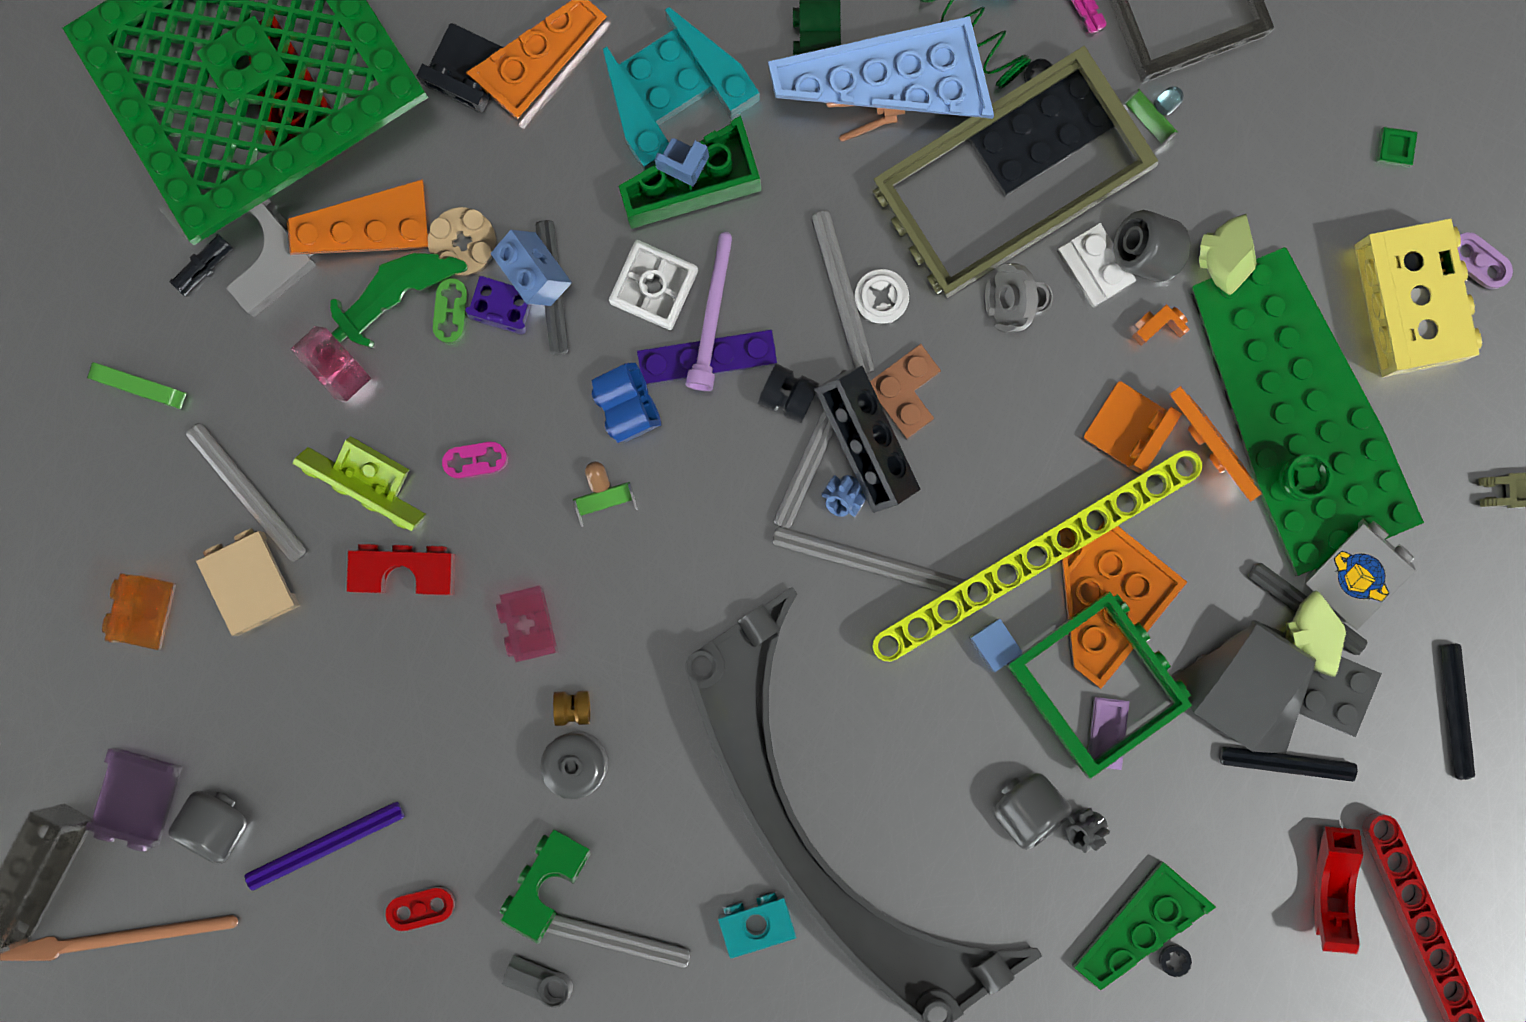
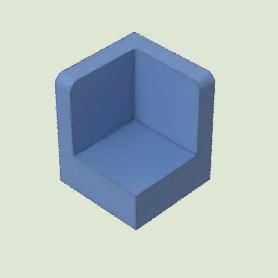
(683, 161)
(996, 645)

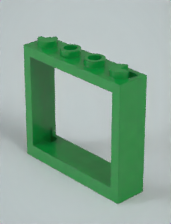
(1155, 663)

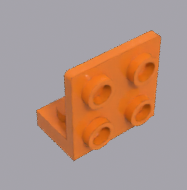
(1131, 427)

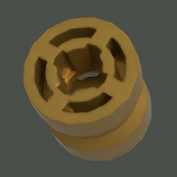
(564, 711)

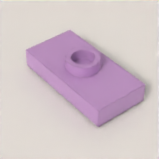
(1107, 726)

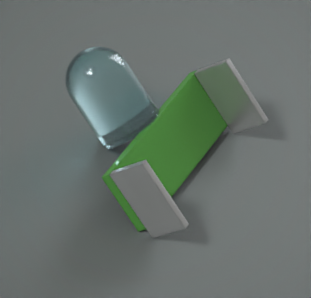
(1153, 113)

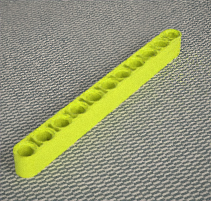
(1053, 553)

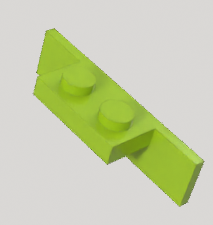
(365, 477)

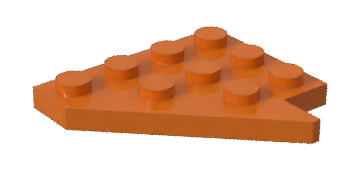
(1116, 566)

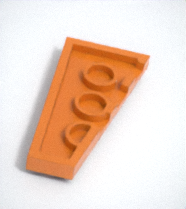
(530, 62)
(370, 223)

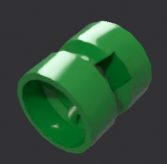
(1306, 477)

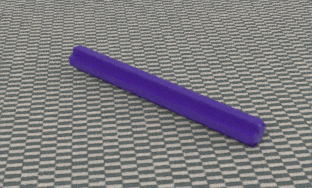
(324, 846)

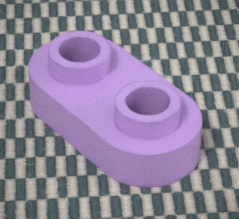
(1483, 256)

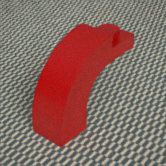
(1336, 888)

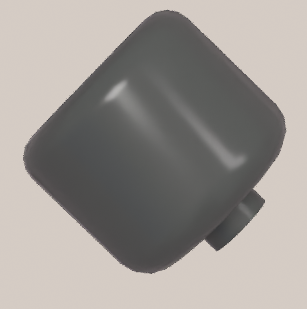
(1151, 246)
(573, 749)
(1031, 810)
(208, 826)

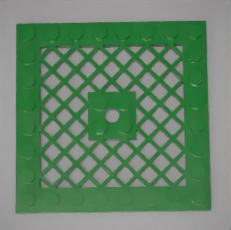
(285, 161)

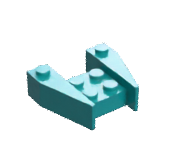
(669, 79)

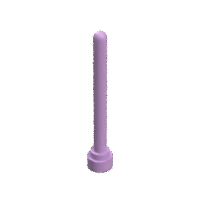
(701, 375)

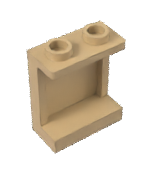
(246, 582)

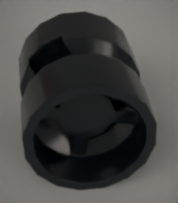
(799, 399)

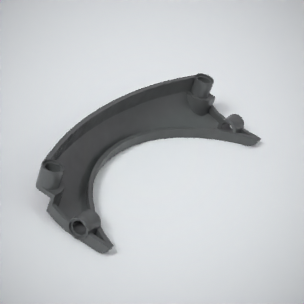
(899, 959)

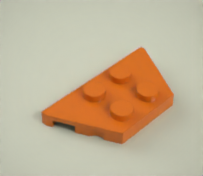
(1222, 454)

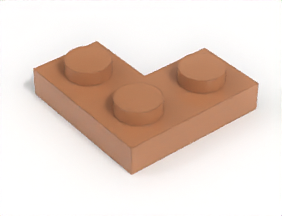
(897, 389)

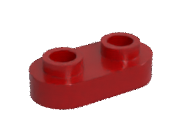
(421, 909)

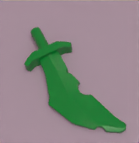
(387, 289)

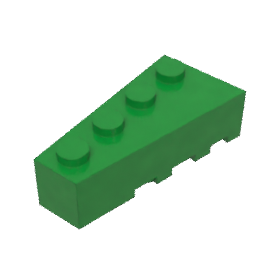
(726, 176)

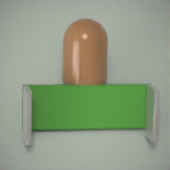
(603, 495)

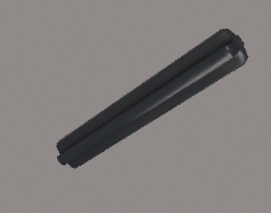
(1458, 711)
(1288, 764)

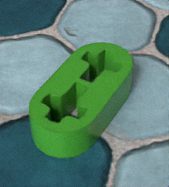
(442, 310)

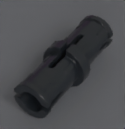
(201, 264)

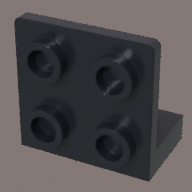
(455, 56)

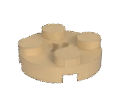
(471, 224)

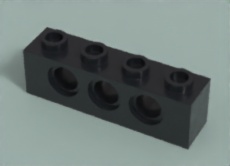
(867, 439)

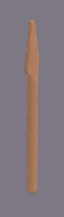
(50, 947)

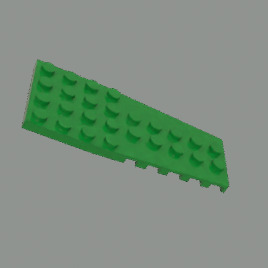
(1299, 398)

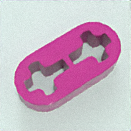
(477, 468)

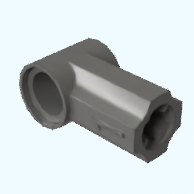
(534, 980)

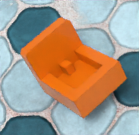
(1150, 323)

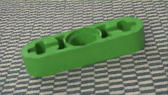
(136, 385)

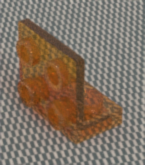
(138, 611)

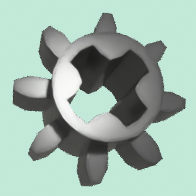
(1087, 830)

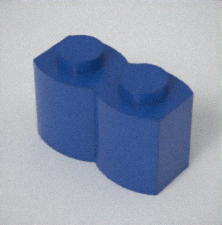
(625, 402)

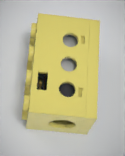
(1418, 297)

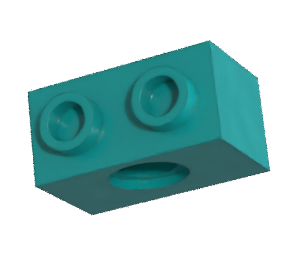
(741, 940)

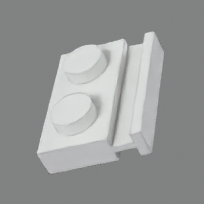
(1094, 265)

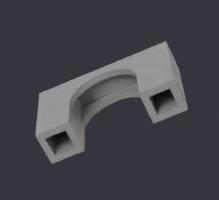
(274, 269)

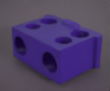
(498, 307)

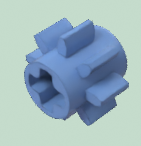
(844, 496)

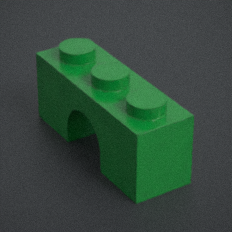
(556, 858)

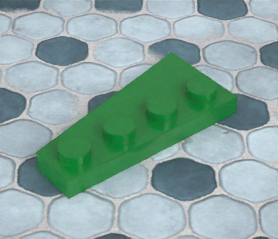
(1142, 926)

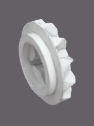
(878, 281)

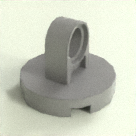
(1014, 297)

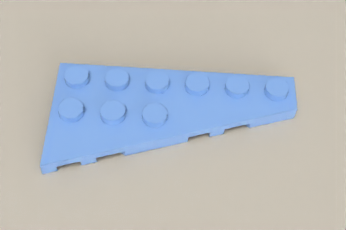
(908, 70)

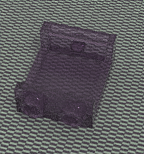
(134, 799)

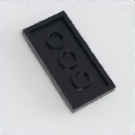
(1041, 133)

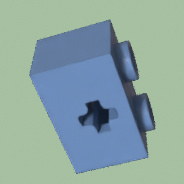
(531, 267)

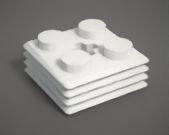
(645, 264)

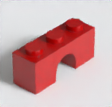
(370, 568)

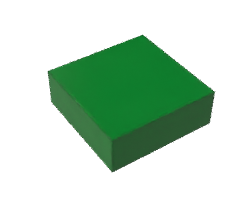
(1397, 147)

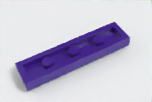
(728, 355)

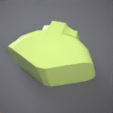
(1229, 254)
(1318, 633)

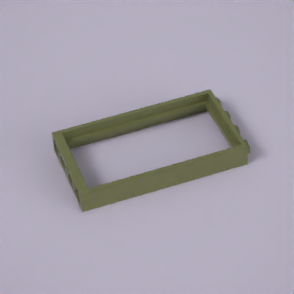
(906, 224)

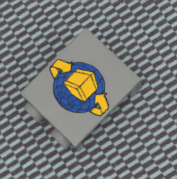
(1362, 573)

